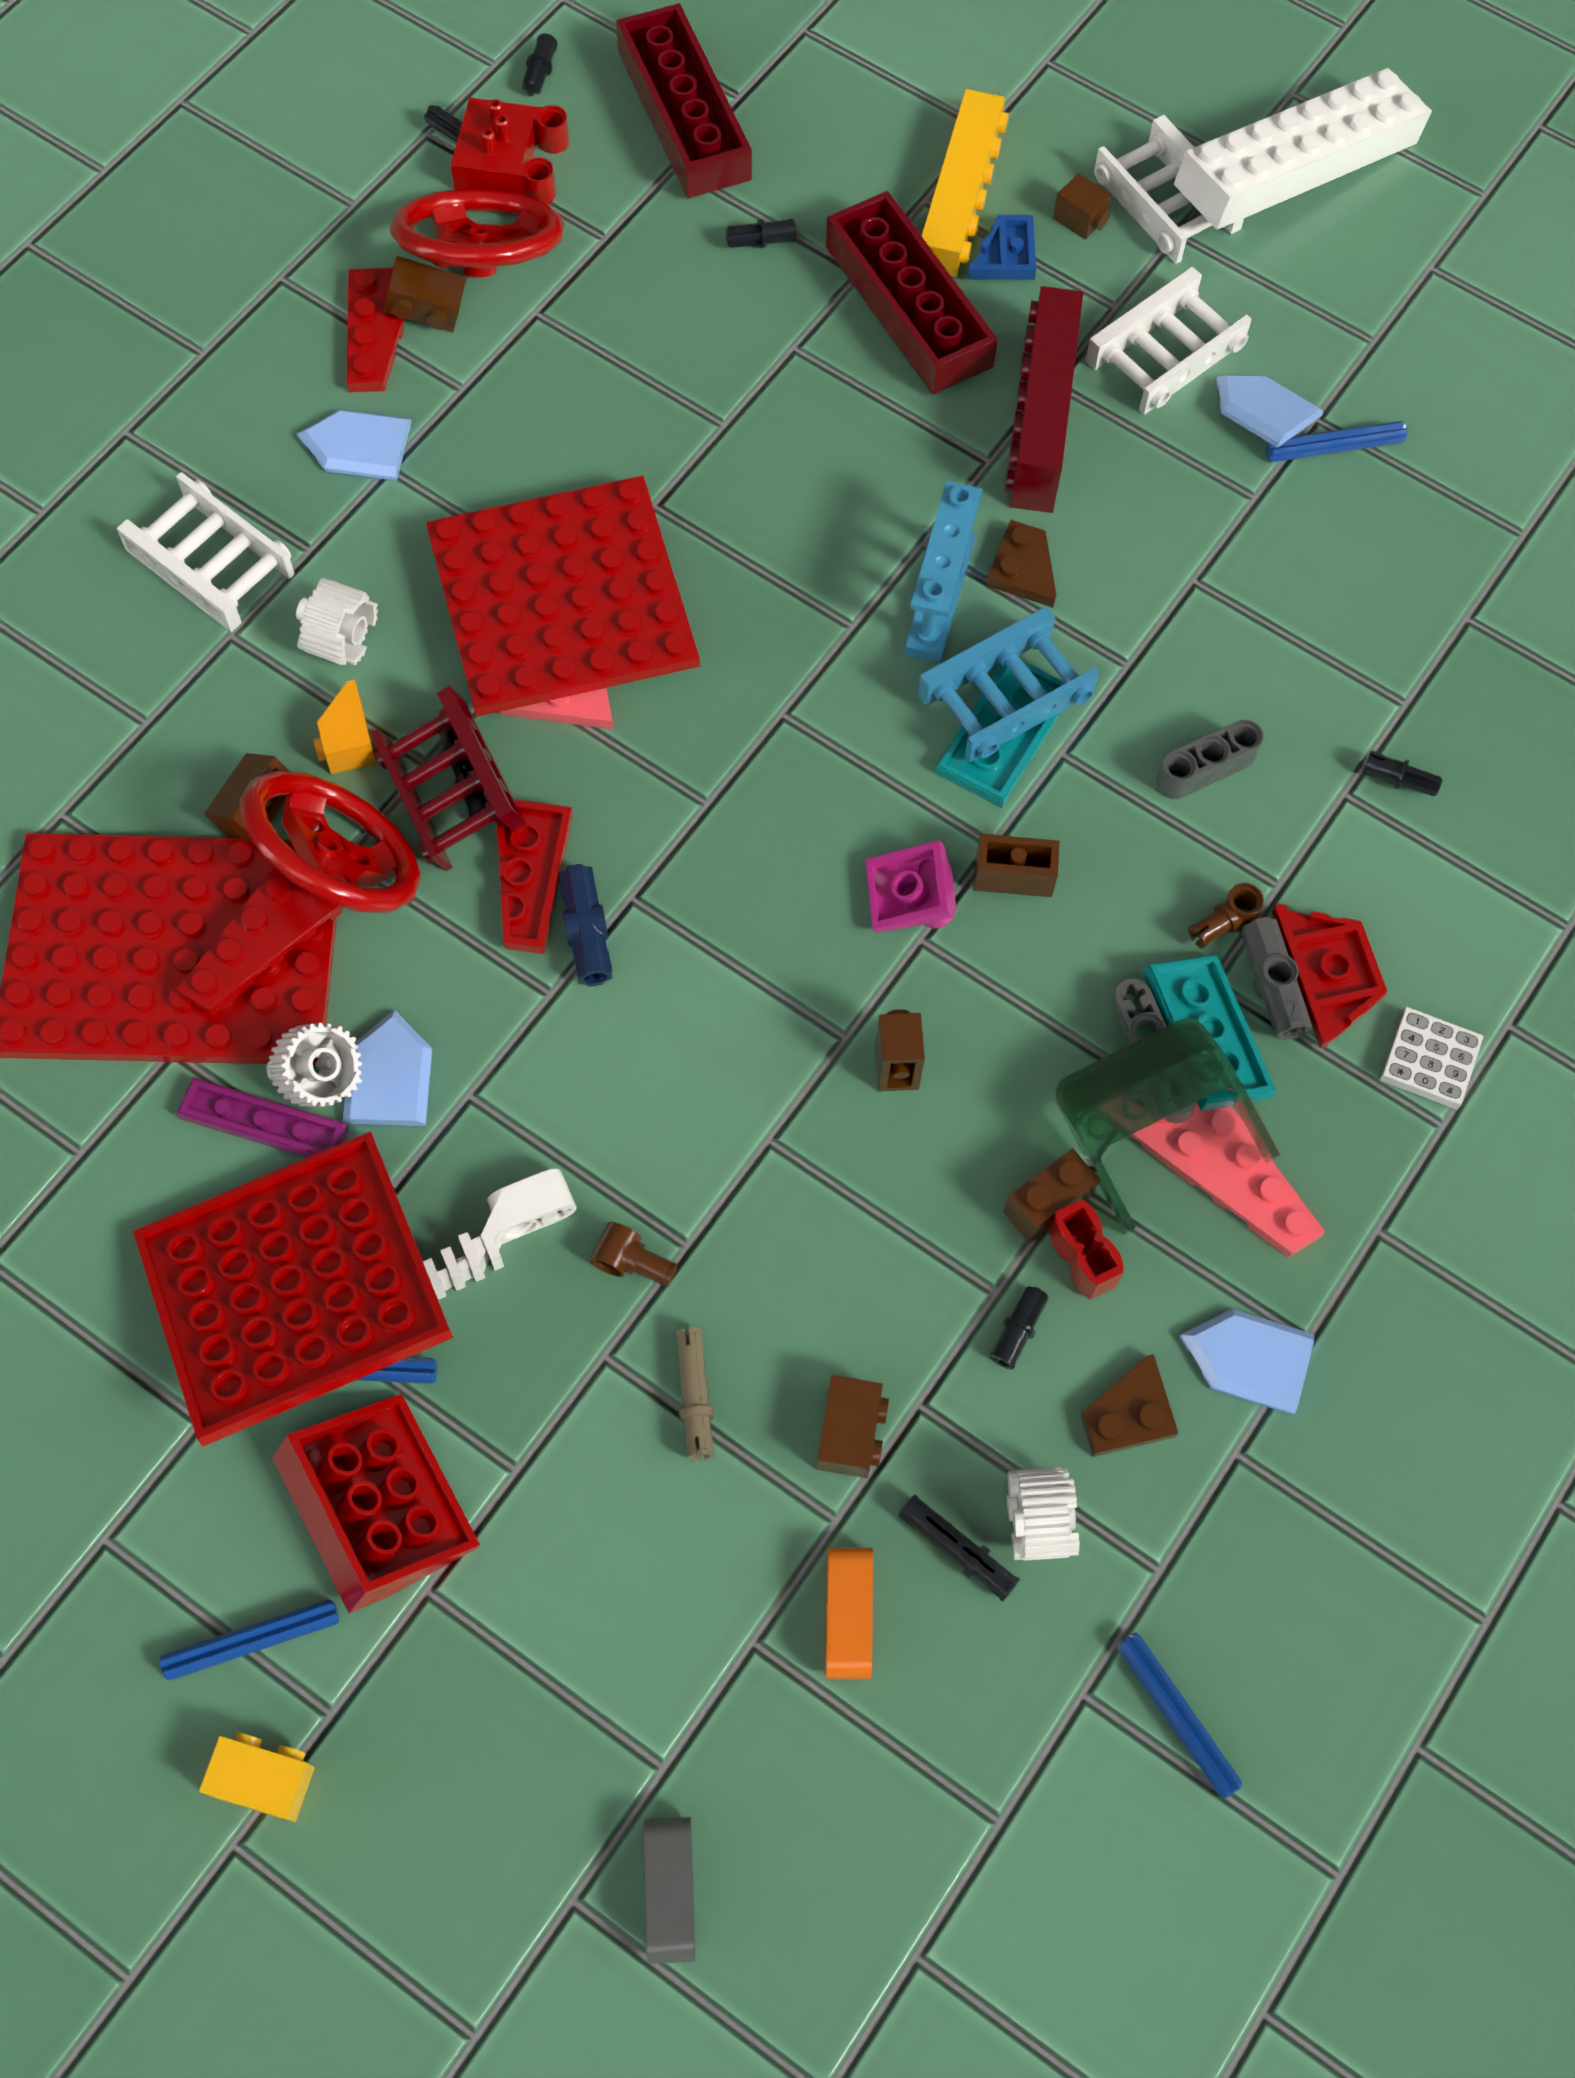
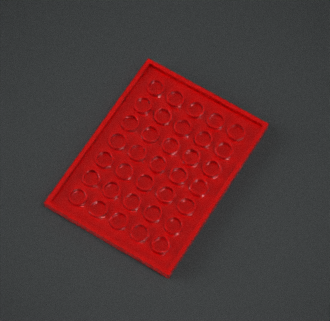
(115, 929)

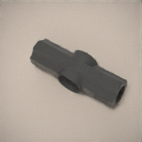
(1284, 998)

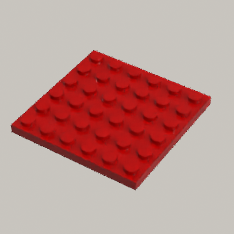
(561, 595)
(289, 1288)

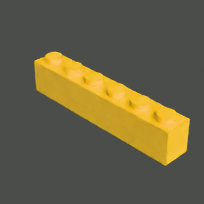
(963, 177)

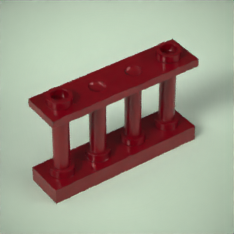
(485, 777)

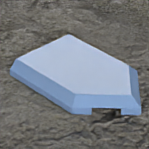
(1265, 407)
(358, 443)
(392, 1076)
(1252, 1358)

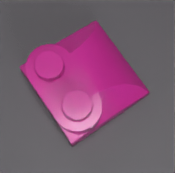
(911, 888)

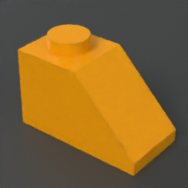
(344, 733)

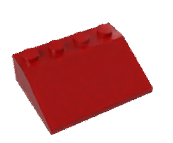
(374, 1501)

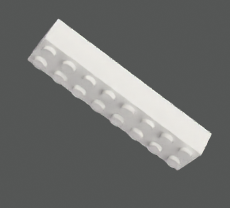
(1301, 148)

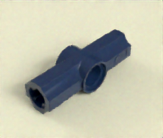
(585, 925)

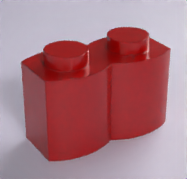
(1080, 1241)

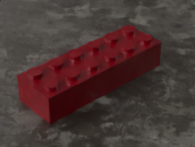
(684, 100)
(910, 292)
(1044, 399)

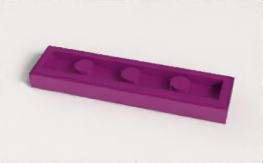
(259, 1119)

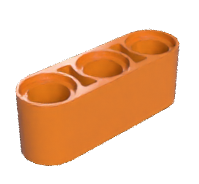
(849, 1613)

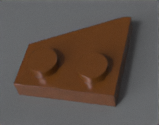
(1024, 565)
(1130, 1412)

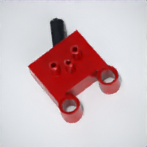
(499, 144)

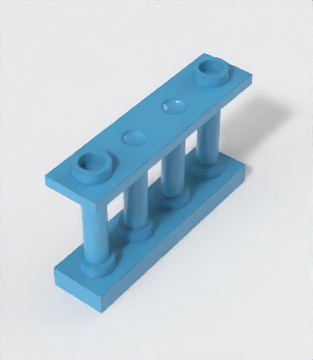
(943, 571)
(1004, 650)

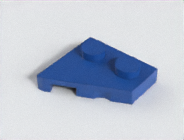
(1007, 250)

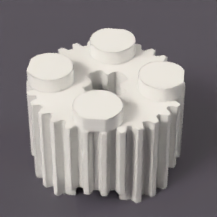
(335, 622)
(293, 1065)
(1042, 1513)

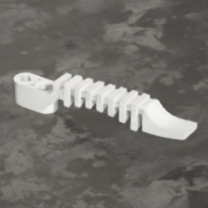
(514, 1213)

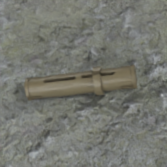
(696, 1409)

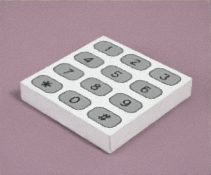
(1431, 1058)

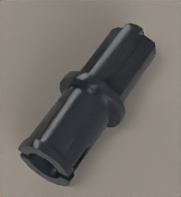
(539, 64)
(761, 233)
(1402, 774)
(1019, 1327)

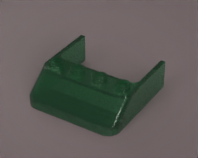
(1146, 1086)

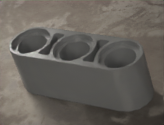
(1218, 745)
(669, 1890)

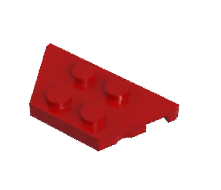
(1334, 967)

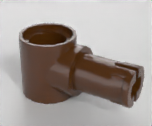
(1227, 916)
(622, 1251)

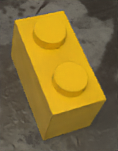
(257, 1777)

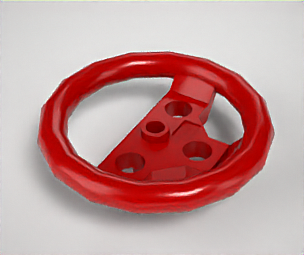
(475, 245)
(324, 859)

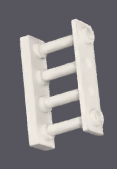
(1170, 147)
(1160, 311)
(196, 582)

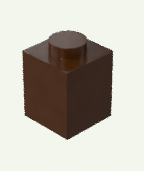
(1082, 206)

